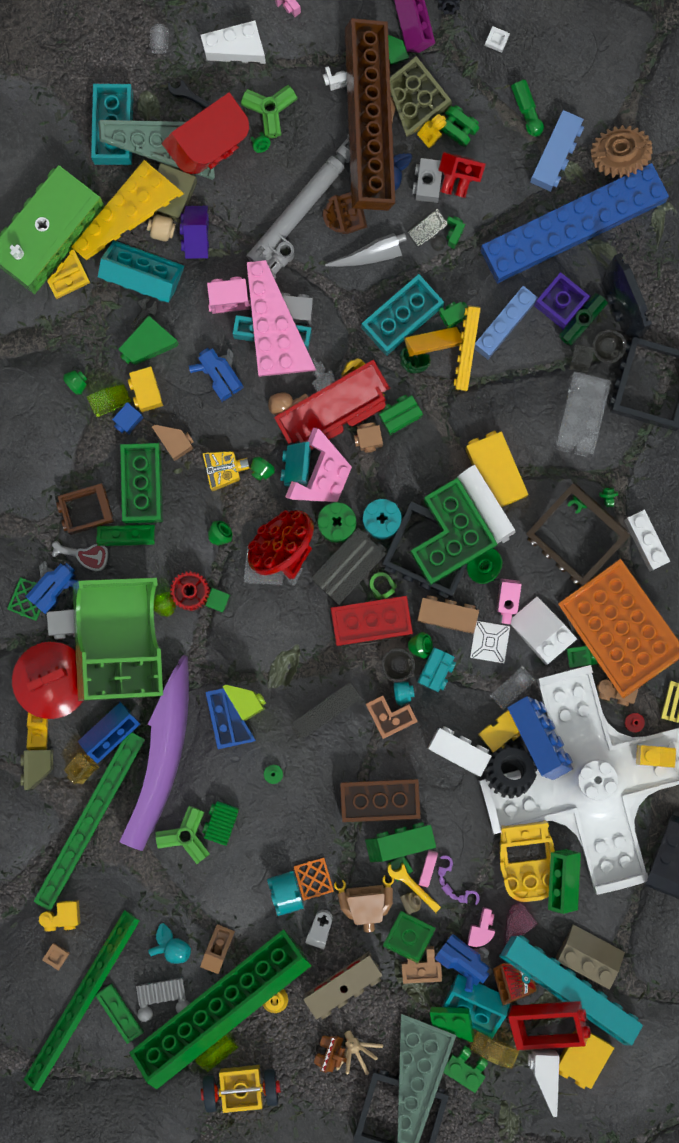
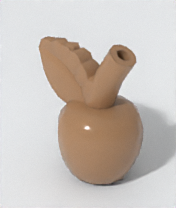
(282, 401)

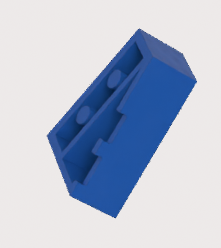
(226, 721)

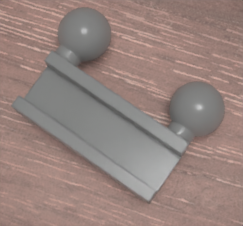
(160, 992)

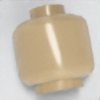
(161, 228)

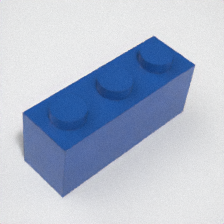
(108, 732)

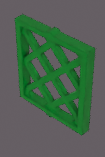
(16, 593)

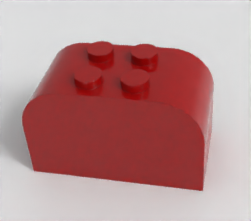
(208, 136)

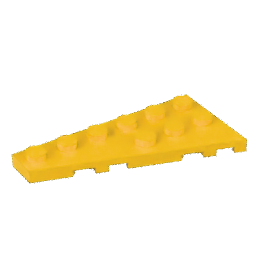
(130, 206)

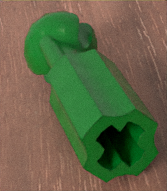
(527, 107)

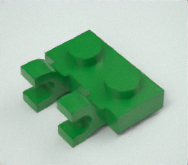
(464, 1073)

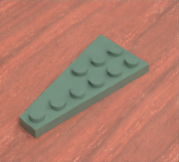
(143, 139)

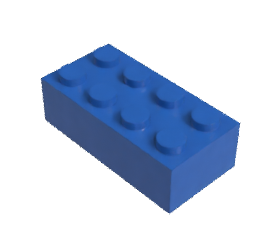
(541, 738)

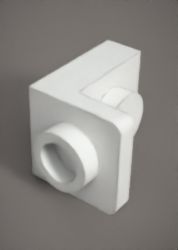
(337, 81)

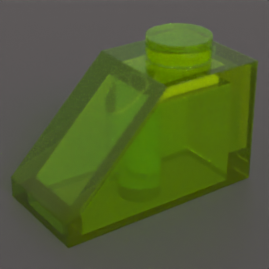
(108, 399)

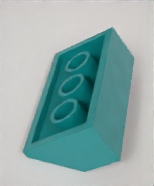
(140, 271)

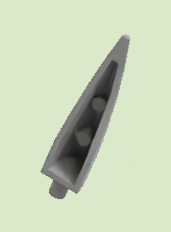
(377, 251)

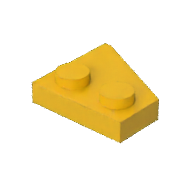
(68, 276)

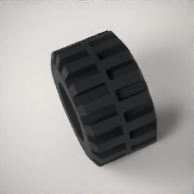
(517, 758)

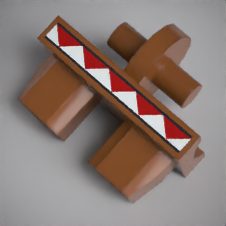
(334, 1053)

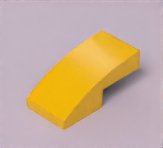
(37, 733)

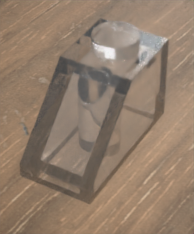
(512, 687)

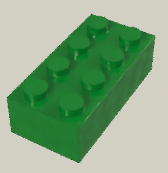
(141, 483)

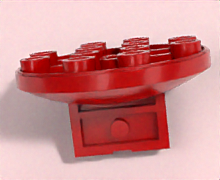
(281, 544)
(47, 680)

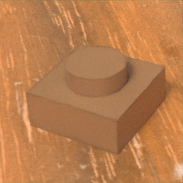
(56, 956)

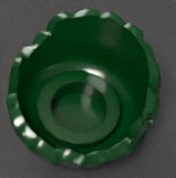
(415, 363)

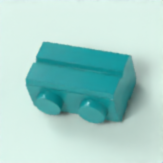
(436, 669)

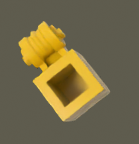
(67, 916)

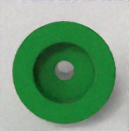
(273, 769)

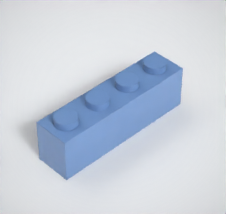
(556, 151)
(505, 322)

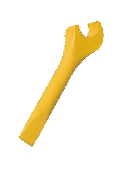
(402, 875)

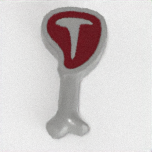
(92, 558)

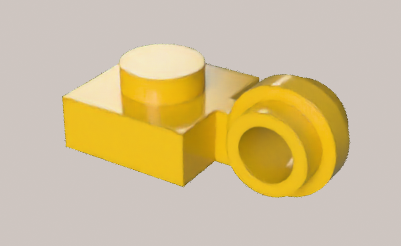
(430, 130)

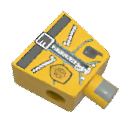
(223, 468)

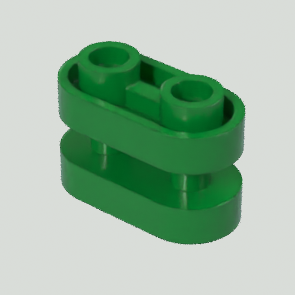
(468, 124)

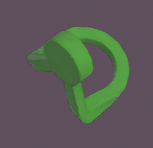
(378, 596)

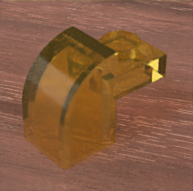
(494, 1050)

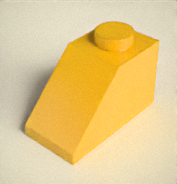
(655, 756)

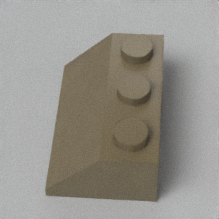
(590, 956)

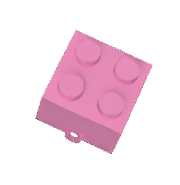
(228, 295)

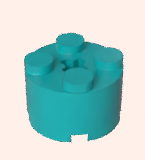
(390, 526)
(285, 893)

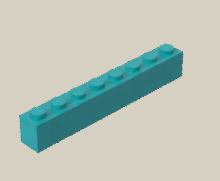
(568, 988)

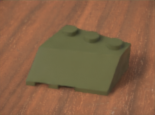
(417, 96)

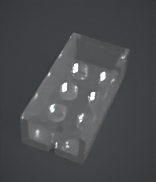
(582, 414)

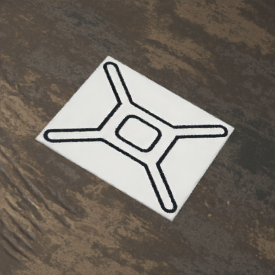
(490, 642)

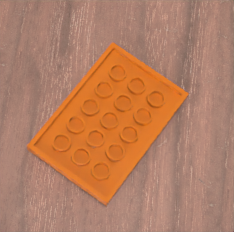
(622, 628)

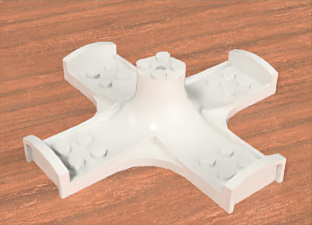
(600, 792)

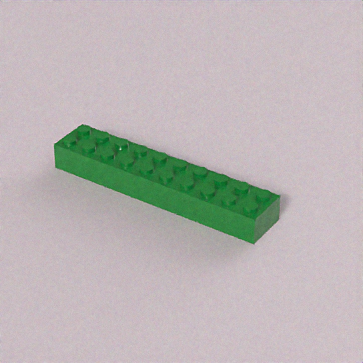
(219, 1009)

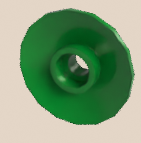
(477, 567)

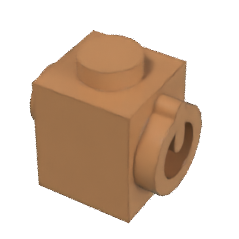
(368, 437)

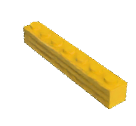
(467, 348)

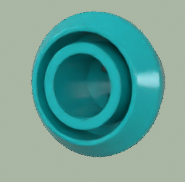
(403, 692)

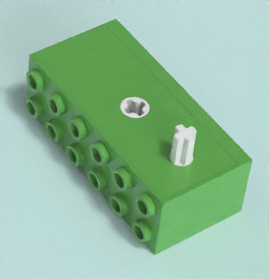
(47, 228)

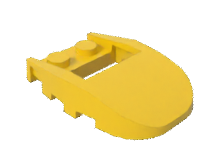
(526, 879)

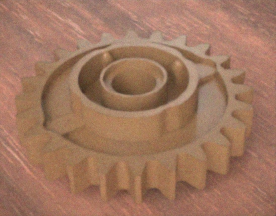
(621, 151)

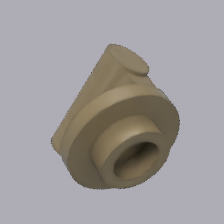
(411, 902)

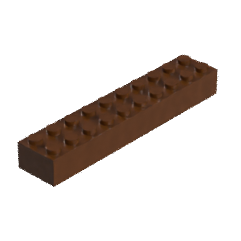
(369, 115)

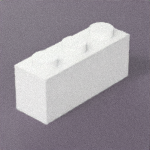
(646, 540)

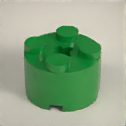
(336, 511)

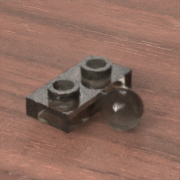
(427, 229)

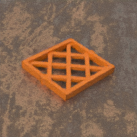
(309, 864)

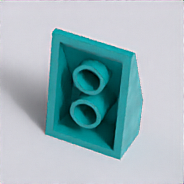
(297, 464)

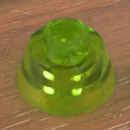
(164, 604)

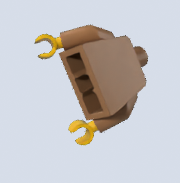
(366, 904)

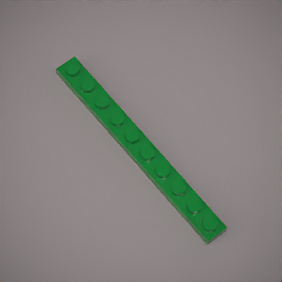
(89, 821)
(81, 1000)

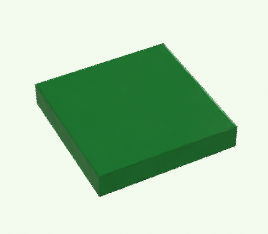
(409, 937)

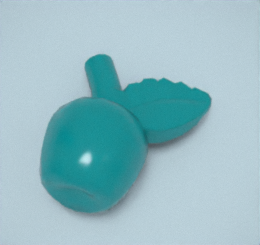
(174, 949)

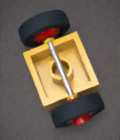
(240, 1089)

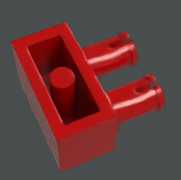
(459, 167)

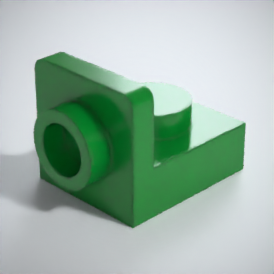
(454, 234)
(580, 657)

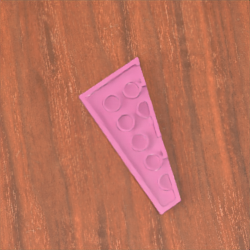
(275, 333)

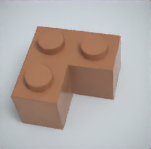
(387, 721)

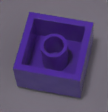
(561, 300)

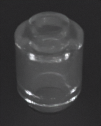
(159, 39)

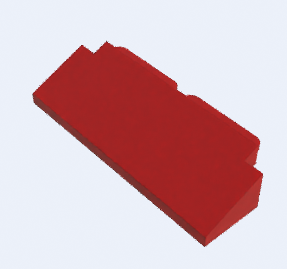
(342, 402)

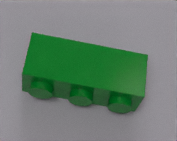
(564, 881)

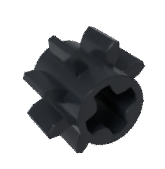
(448, 6)

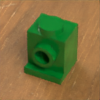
(453, 314)

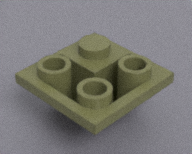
(36, 767)

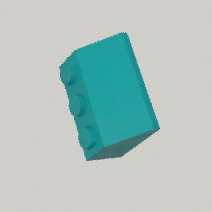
(484, 1005)

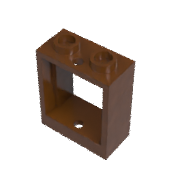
(104, 503)

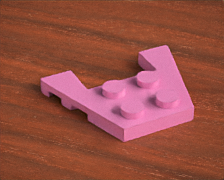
(328, 475)

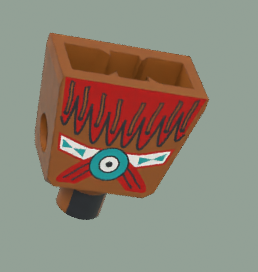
(512, 983)

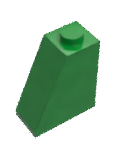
(147, 342)

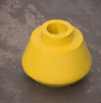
(275, 1007)

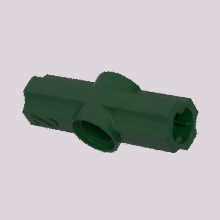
(590, 311)

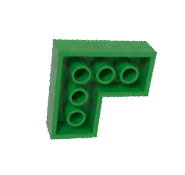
(462, 534)

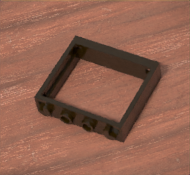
(548, 552)

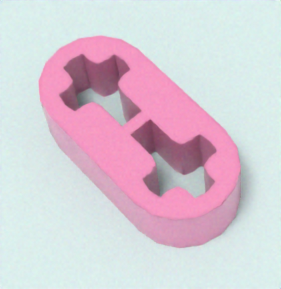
(428, 868)

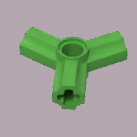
(270, 118)
(172, 837)

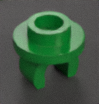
(261, 143)
(608, 494)
(581, 505)

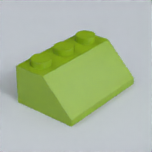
(245, 701)

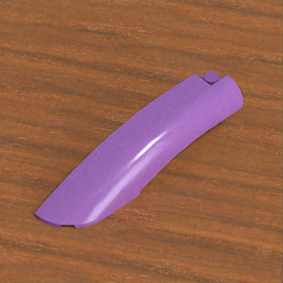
(166, 746)

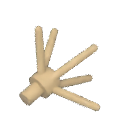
(353, 1046)

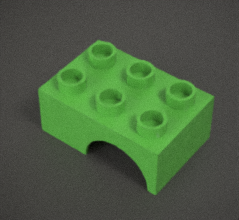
(116, 639)

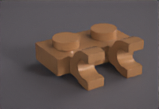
(423, 971)

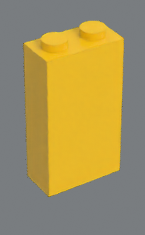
(497, 467)

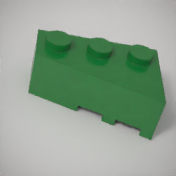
(400, 843)

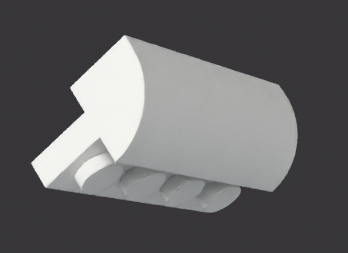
(486, 504)

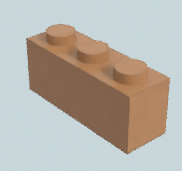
(448, 614)

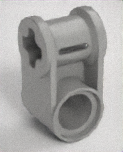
(319, 932)

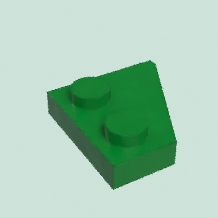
(454, 1021)

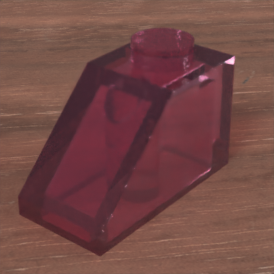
(518, 922)

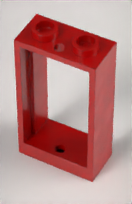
(548, 1010)

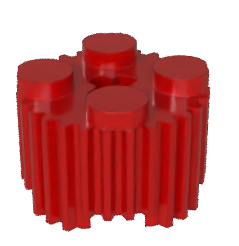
(179, 591)

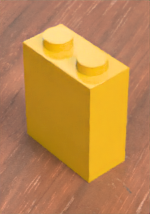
(585, 1062)

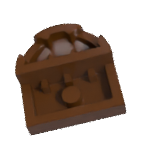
(342, 217)

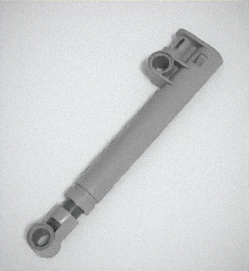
(274, 240)

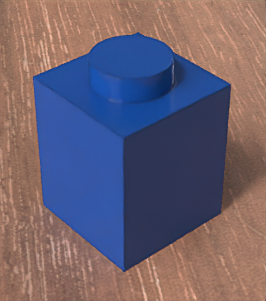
(127, 419)

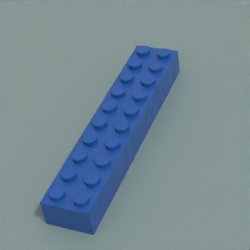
(574, 223)

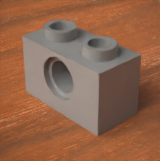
(424, 191)

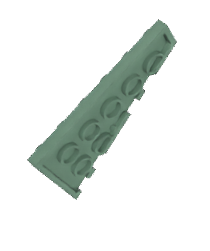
(421, 1067)

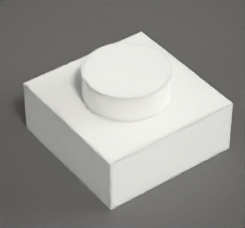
(497, 39)

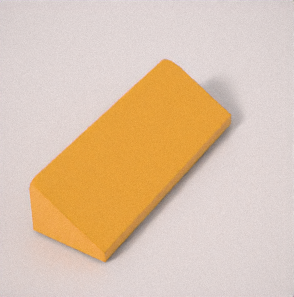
(433, 341)

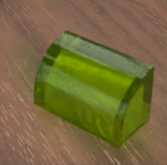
(216, 1053)

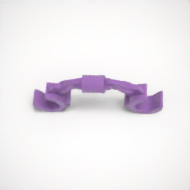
(447, 889)

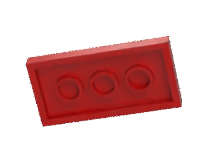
(371, 620)

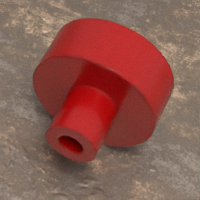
(631, 726)

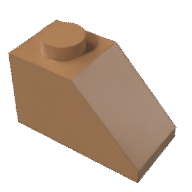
(174, 440)
(217, 949)

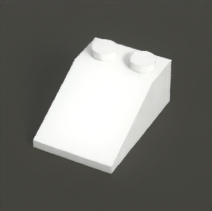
(542, 630)
(546, 1071)

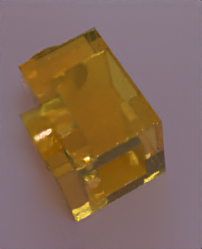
(74, 768)

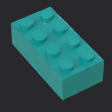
(110, 103)
(402, 314)

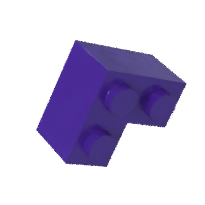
(195, 230)

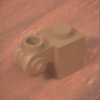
(607, 691)

